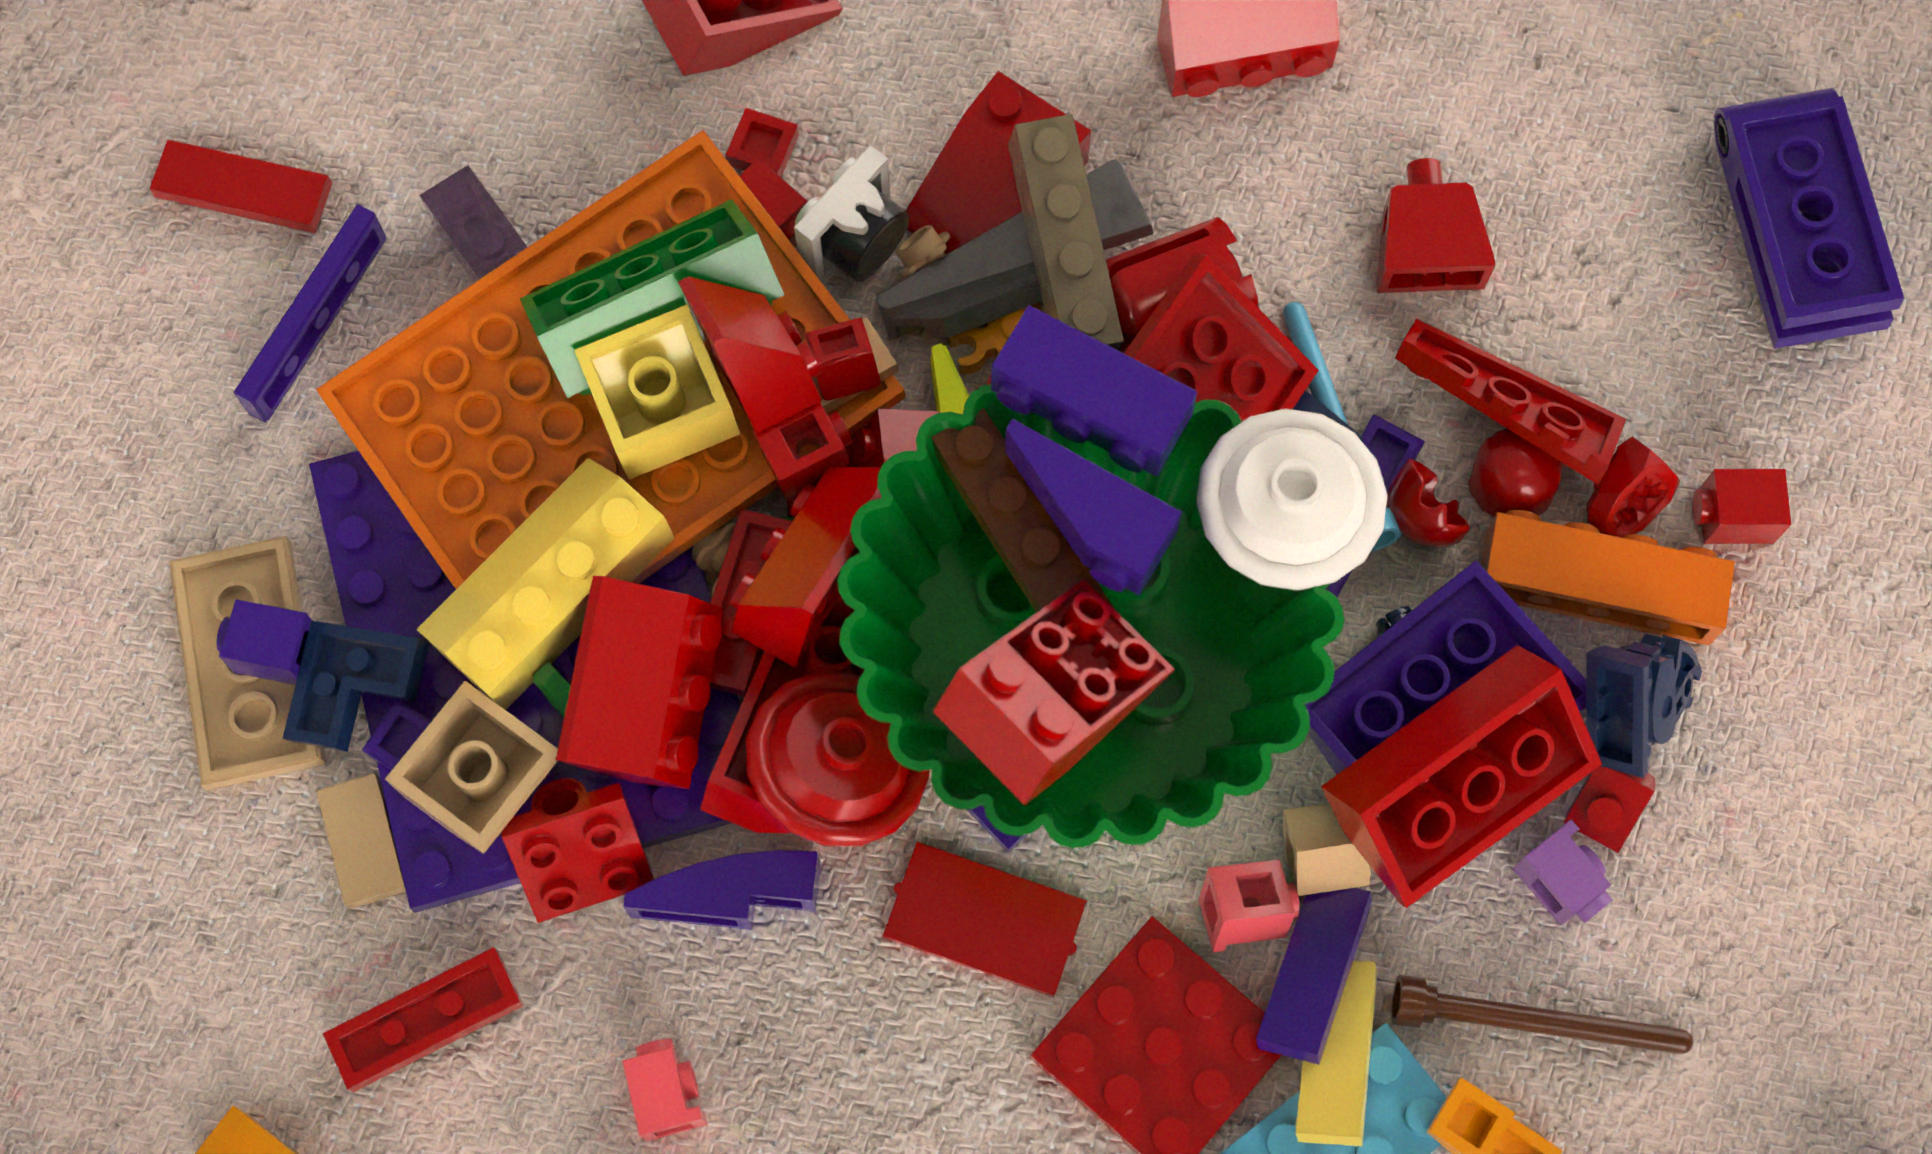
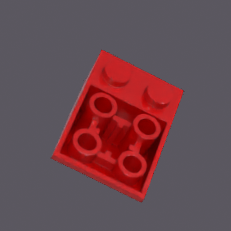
(1051, 690)

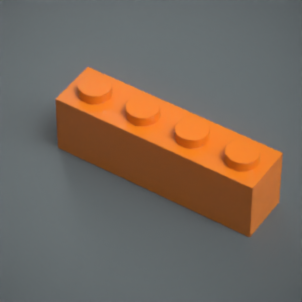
(1609, 577)

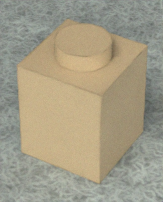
(1320, 852)

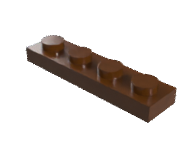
(1010, 512)

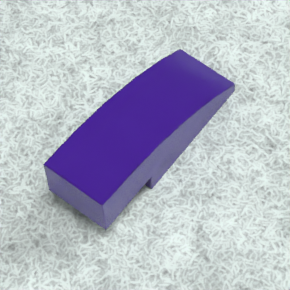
(729, 888)

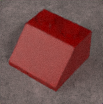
(755, 351)

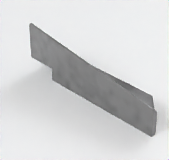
(997, 268)

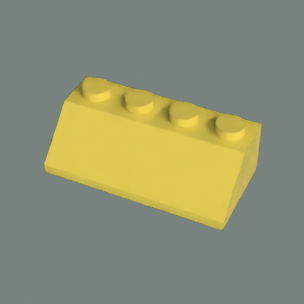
(536, 585)

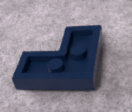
(341, 666)

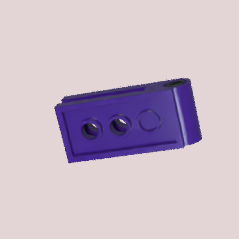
(1807, 217)

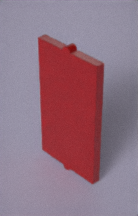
(985, 919)

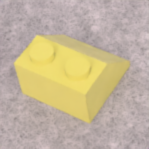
(657, 392)

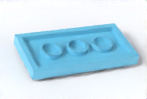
(1397, 1111)

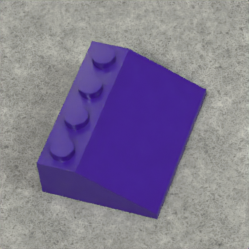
(1423, 661)

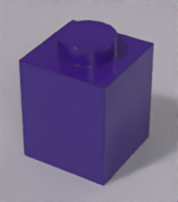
(263, 641)

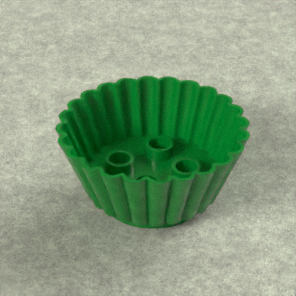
(939, 595)

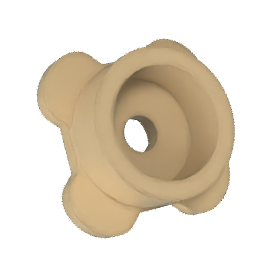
(921, 249)
(711, 551)

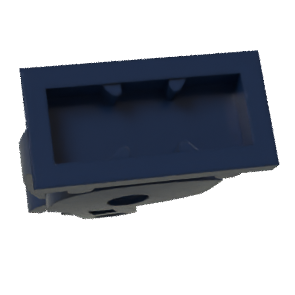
(1637, 698)

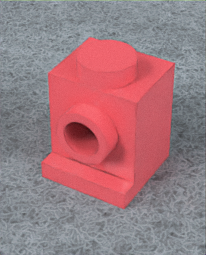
(1247, 903)
(662, 1091)

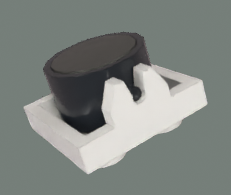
(853, 222)

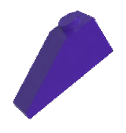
(1103, 518)

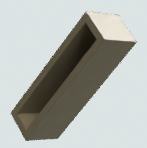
(1063, 227)

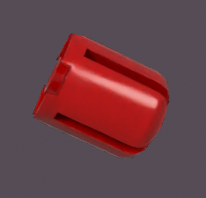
(1147, 272)

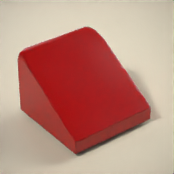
(844, 359)

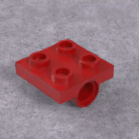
(576, 848)

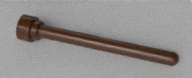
(1417, 1003)

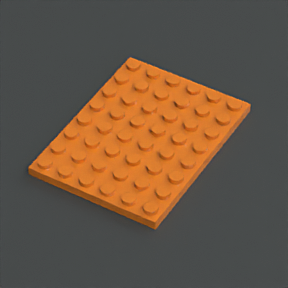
(476, 425)

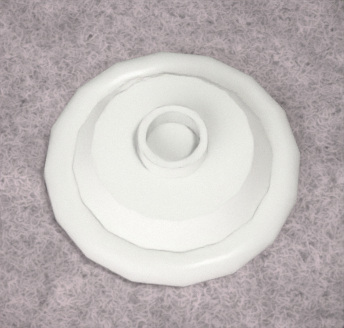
(1291, 499)

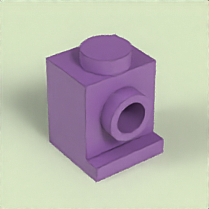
(1565, 876)

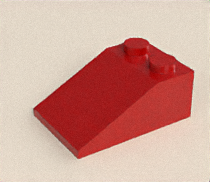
(725, 32)
(973, 176)

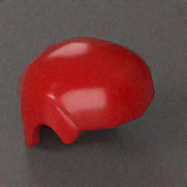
(1513, 475)
(1419, 512)

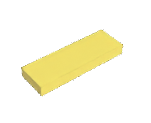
(1336, 1089)

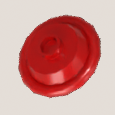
(828, 764)

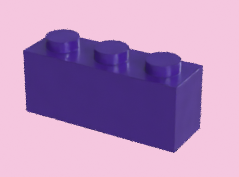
(1092, 392)

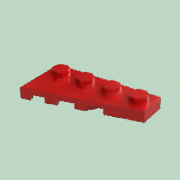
(1529, 406)

